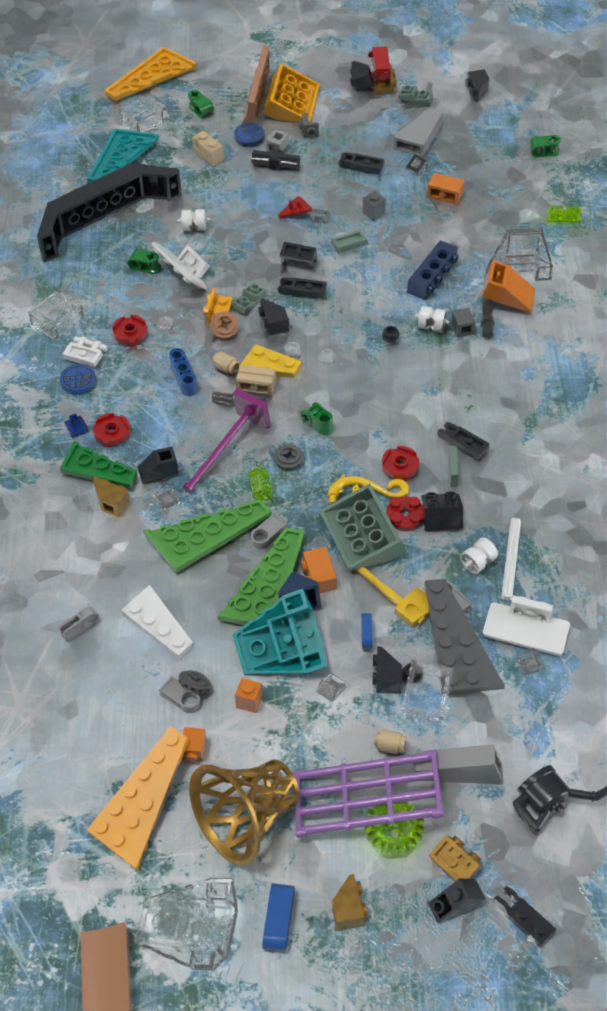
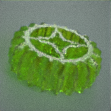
(399, 841)

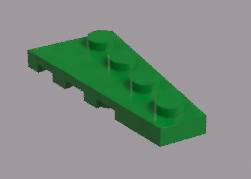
(86, 464)

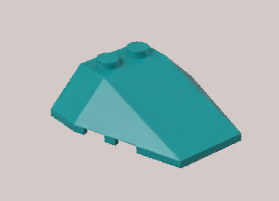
(282, 639)

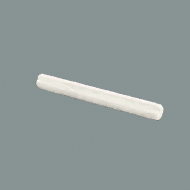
(511, 558)

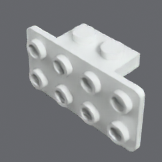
(188, 264)
(527, 625)

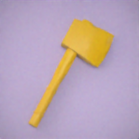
(411, 609)

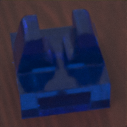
(76, 426)

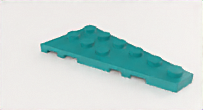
(120, 151)

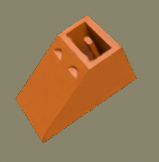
(508, 287)

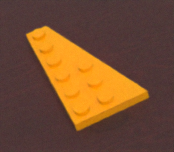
(152, 71)
(136, 807)

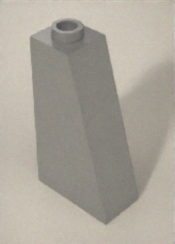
(419, 133)
(466, 765)

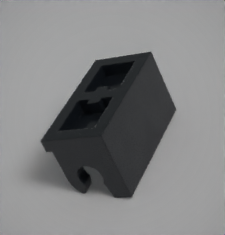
(298, 253)

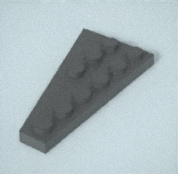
(457, 643)

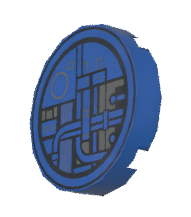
(249, 134)
(78, 379)

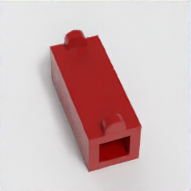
(381, 63)

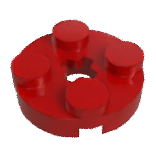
(132, 337)
(115, 437)
(398, 471)
(407, 504)

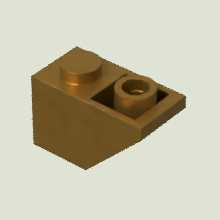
(110, 496)
(347, 907)

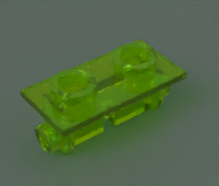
(557, 214)
(259, 476)

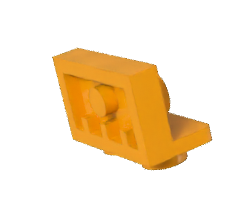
(216, 304)

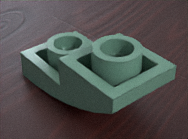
(412, 95)
(250, 297)

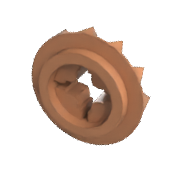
(226, 317)

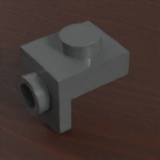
(307, 128)

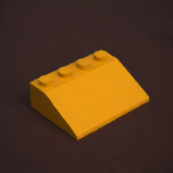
(290, 95)

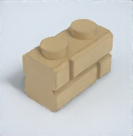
(208, 148)
(256, 379)

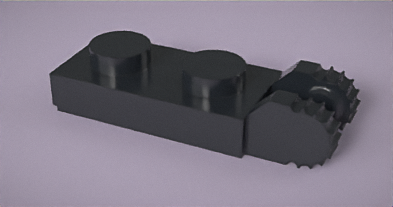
(361, 162)
(302, 287)
(463, 439)
(525, 917)

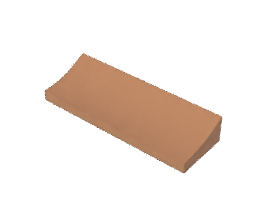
(257, 88)
(106, 969)

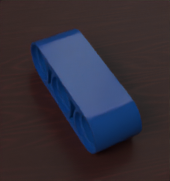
(183, 372)
(278, 917)

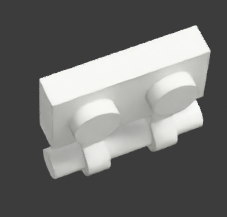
(85, 351)

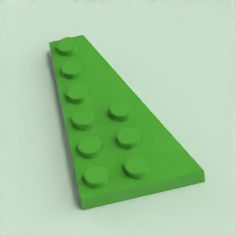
(202, 534)
(265, 580)

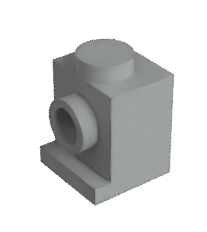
(277, 140)

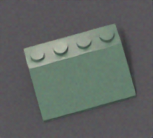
(362, 529)

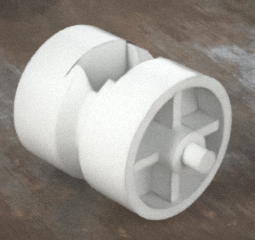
(193, 220)
(432, 319)
(479, 555)

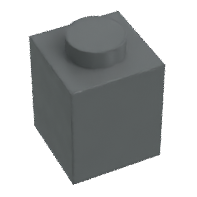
(374, 205)
(463, 322)

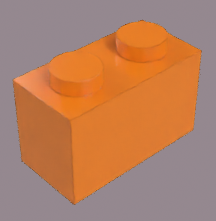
(445, 188)
(319, 568)

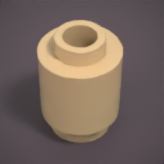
(225, 362)
(390, 741)

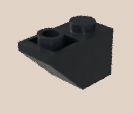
(360, 76)
(477, 83)
(274, 317)
(158, 465)
(389, 672)
(456, 900)

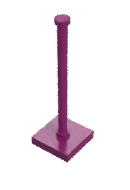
(249, 409)

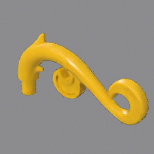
(336, 487)

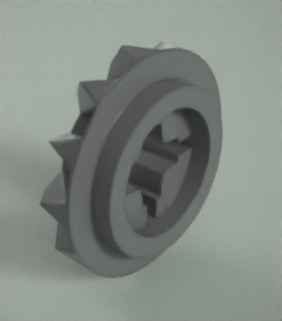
(283, 452)
(194, 681)

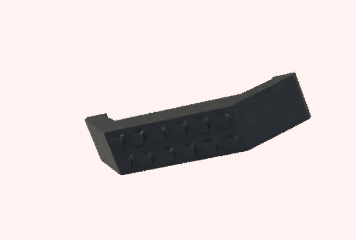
(102, 199)

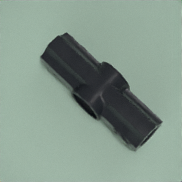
(275, 159)

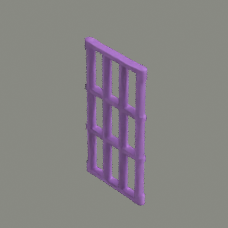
(388, 781)

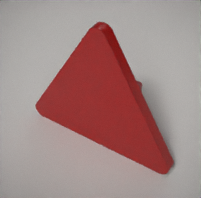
(295, 207)

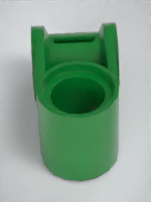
(199, 103)
(544, 146)
(144, 260)
(318, 419)

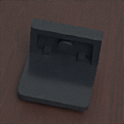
(442, 511)

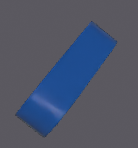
(366, 630)

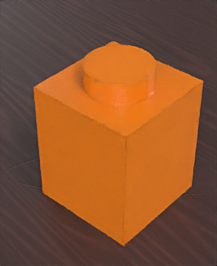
(248, 695)
(196, 746)

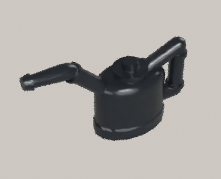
(547, 796)

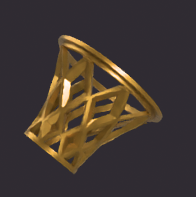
(250, 778)

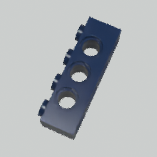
(432, 270)

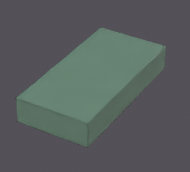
(349, 241)
(453, 466)

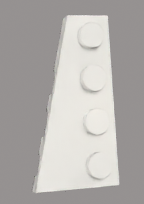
(155, 620)

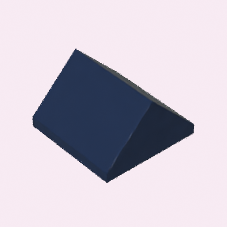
(310, 586)

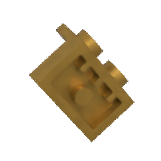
(386, 87)
(455, 859)

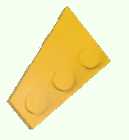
(263, 357)

